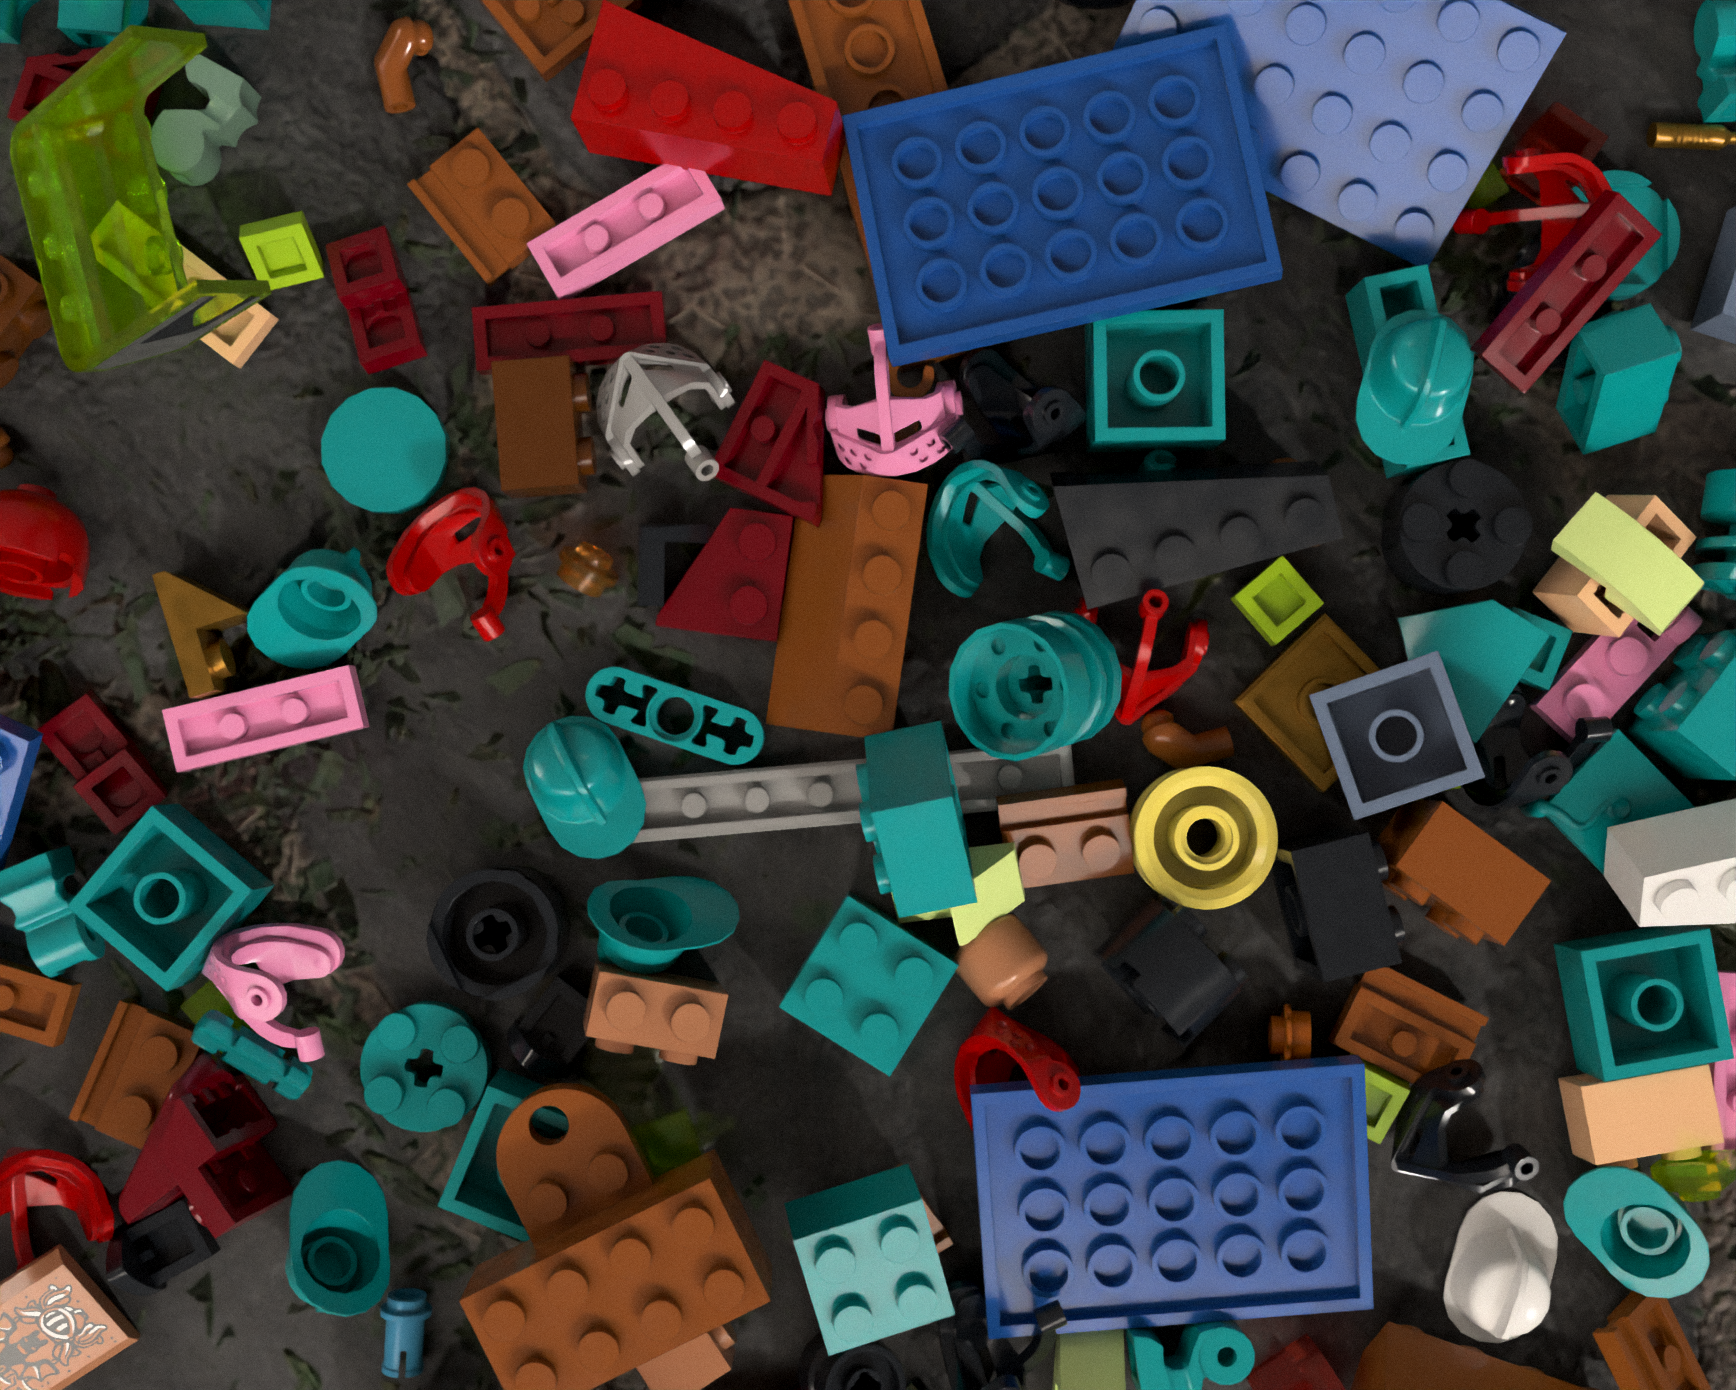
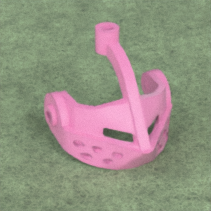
(888, 415)
(282, 955)

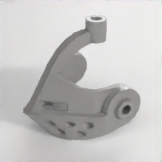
(651, 392)

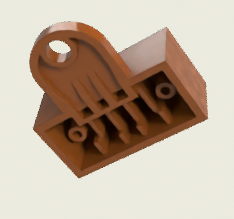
(613, 1254)

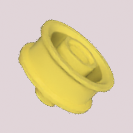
(1243, 845)

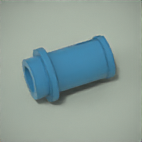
(404, 1330)

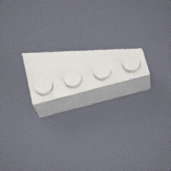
(1676, 866)

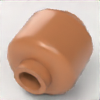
(1003, 963)

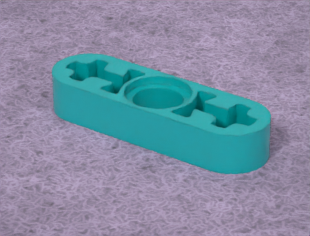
(636, 685)

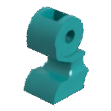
(1717, 48)
(40, 904)
(1204, 1350)

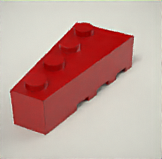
(692, 106)

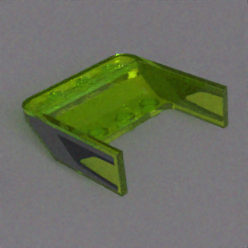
(104, 213)

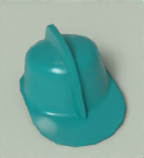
(1414, 387)
(314, 609)
(584, 787)
(656, 919)
(1637, 1231)
(338, 1239)

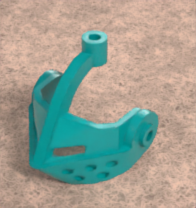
(957, 546)

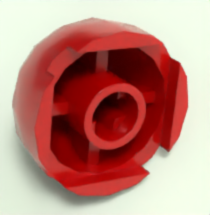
(40, 544)

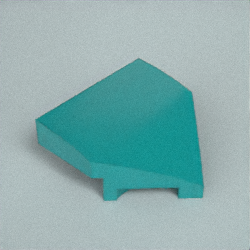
(1482, 652)

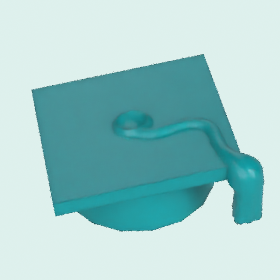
(1608, 790)

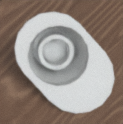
(1501, 1268)

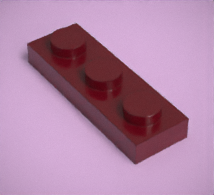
(1566, 290)
(584, 328)

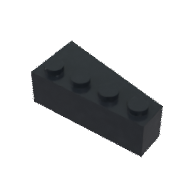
(1188, 522)

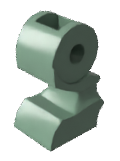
(189, 140)

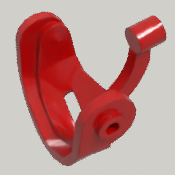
(1559, 203)
(432, 548)
(1146, 688)
(1043, 1061)
(74, 1188)

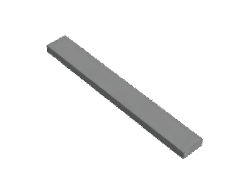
(821, 793)

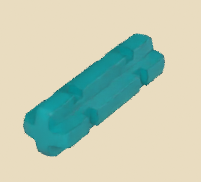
(252, 1054)

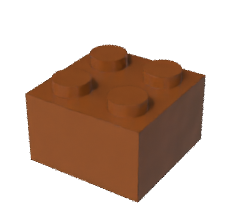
(1458, 872)

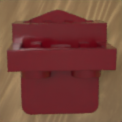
(208, 1151)

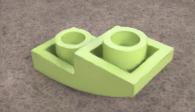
(1629, 561)

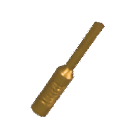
(1689, 136)

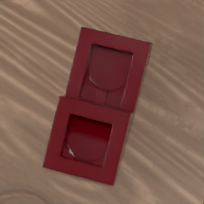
(376, 300)
(104, 761)

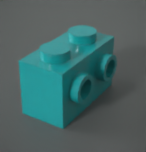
(1618, 377)

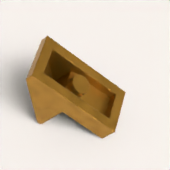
(193, 620)

